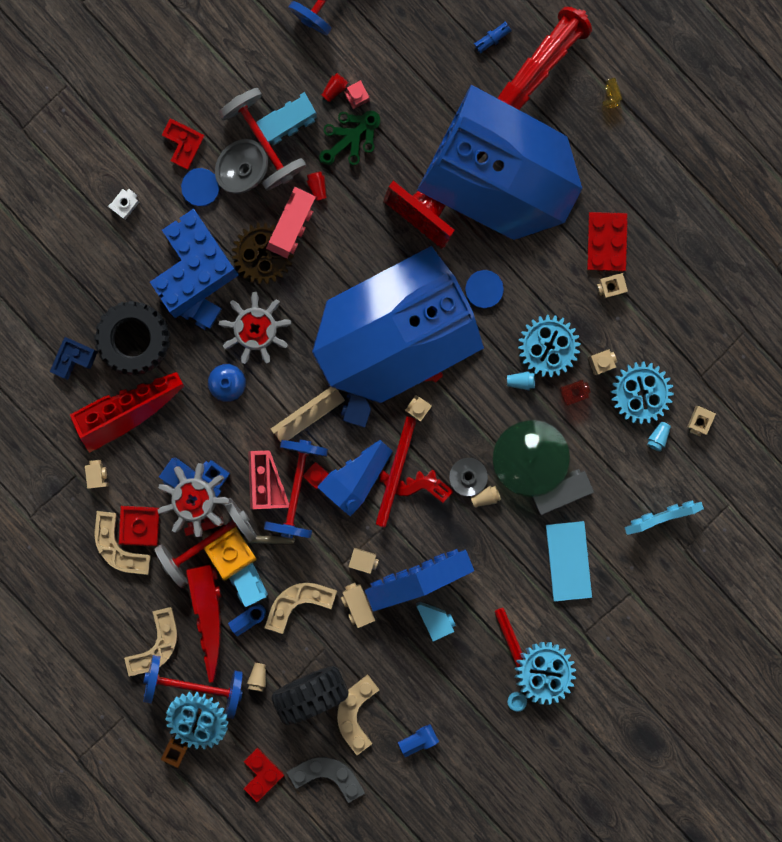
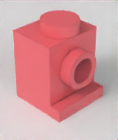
(357, 95)

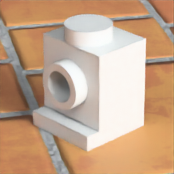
(124, 211)

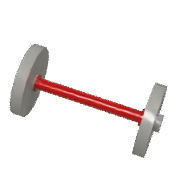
(239, 105)
(171, 565)

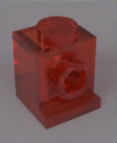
(567, 394)

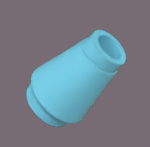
(521, 380)
(659, 437)

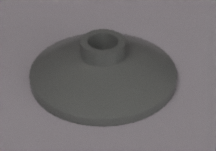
(478, 479)

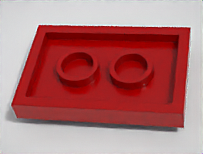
(607, 241)

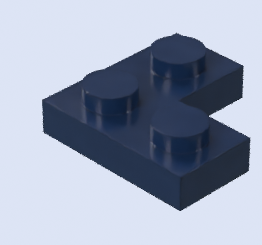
(69, 354)

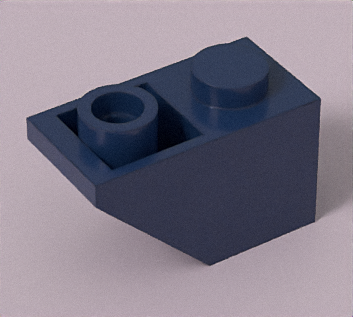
(356, 411)

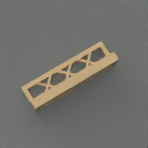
(308, 414)

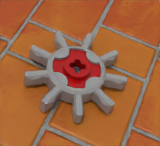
(243, 327)
(203, 505)

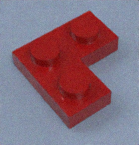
(187, 140)
(205, 526)
(266, 774)

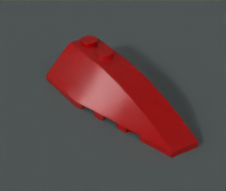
(118, 414)
(206, 604)

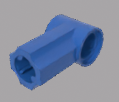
(246, 620)
(422, 739)

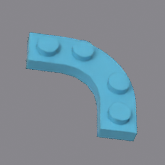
(673, 511)

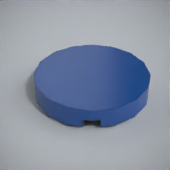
(200, 187)
(484, 289)

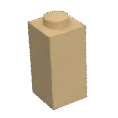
(602, 361)
(358, 604)

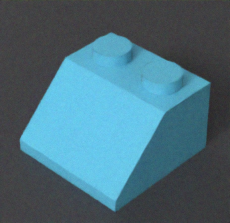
(436, 621)

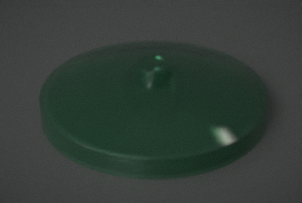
(531, 458)

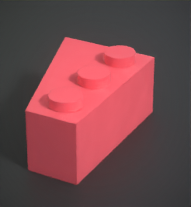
(291, 223)

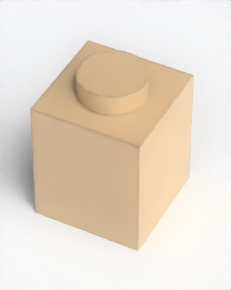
(363, 561)

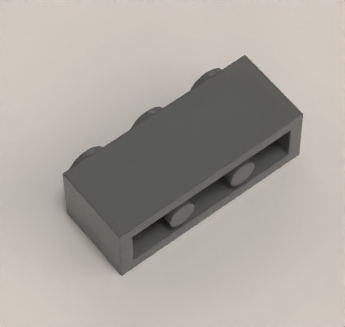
(568, 491)

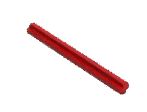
(396, 471)

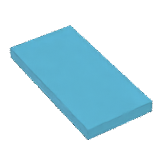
(568, 561)

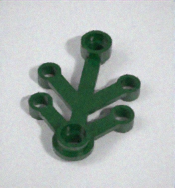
(352, 135)

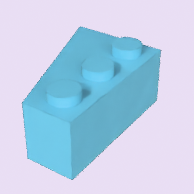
(287, 119)
(248, 585)

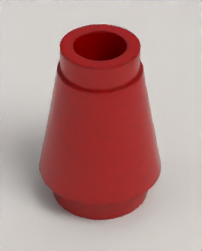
(334, 87)
(317, 185)

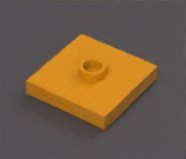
(230, 553)

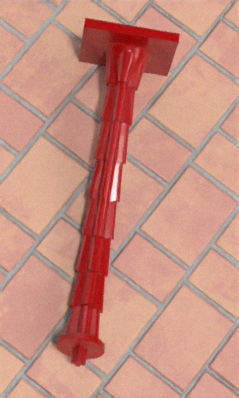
(423, 210)

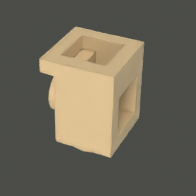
(618, 282)
(418, 408)
(707, 417)
(96, 474)

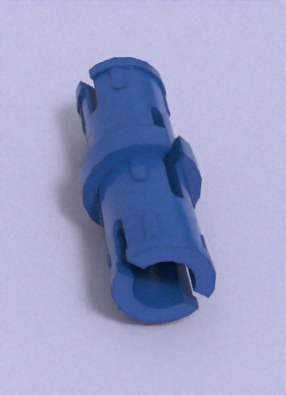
(492, 37)

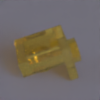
(612, 90)

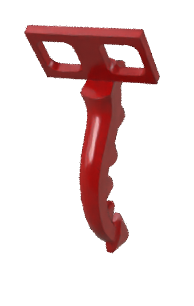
(421, 482)

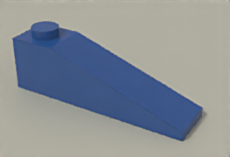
(354, 481)

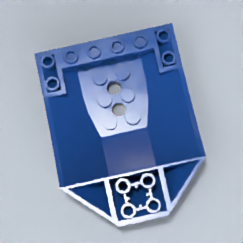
(537, 176)
(367, 333)

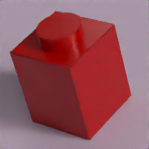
(315, 474)

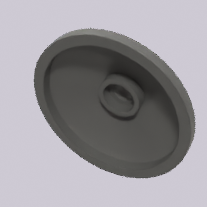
(236, 161)

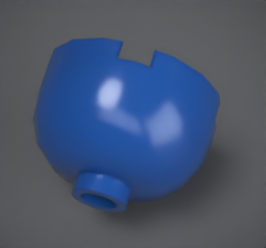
(226, 382)

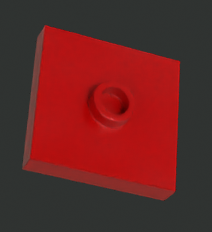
(138, 526)

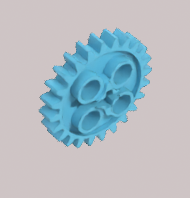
(564, 354)
(625, 396)
(543, 690)
(210, 725)

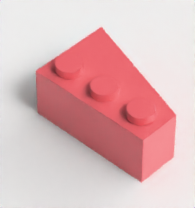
(264, 482)

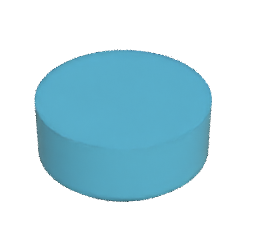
(517, 701)

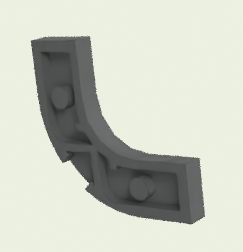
(328, 768)

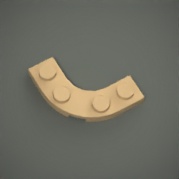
(112, 552)
(297, 595)
(163, 647)
(348, 711)

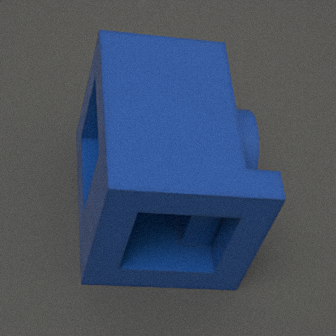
(208, 467)

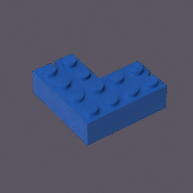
(201, 267)
(419, 580)

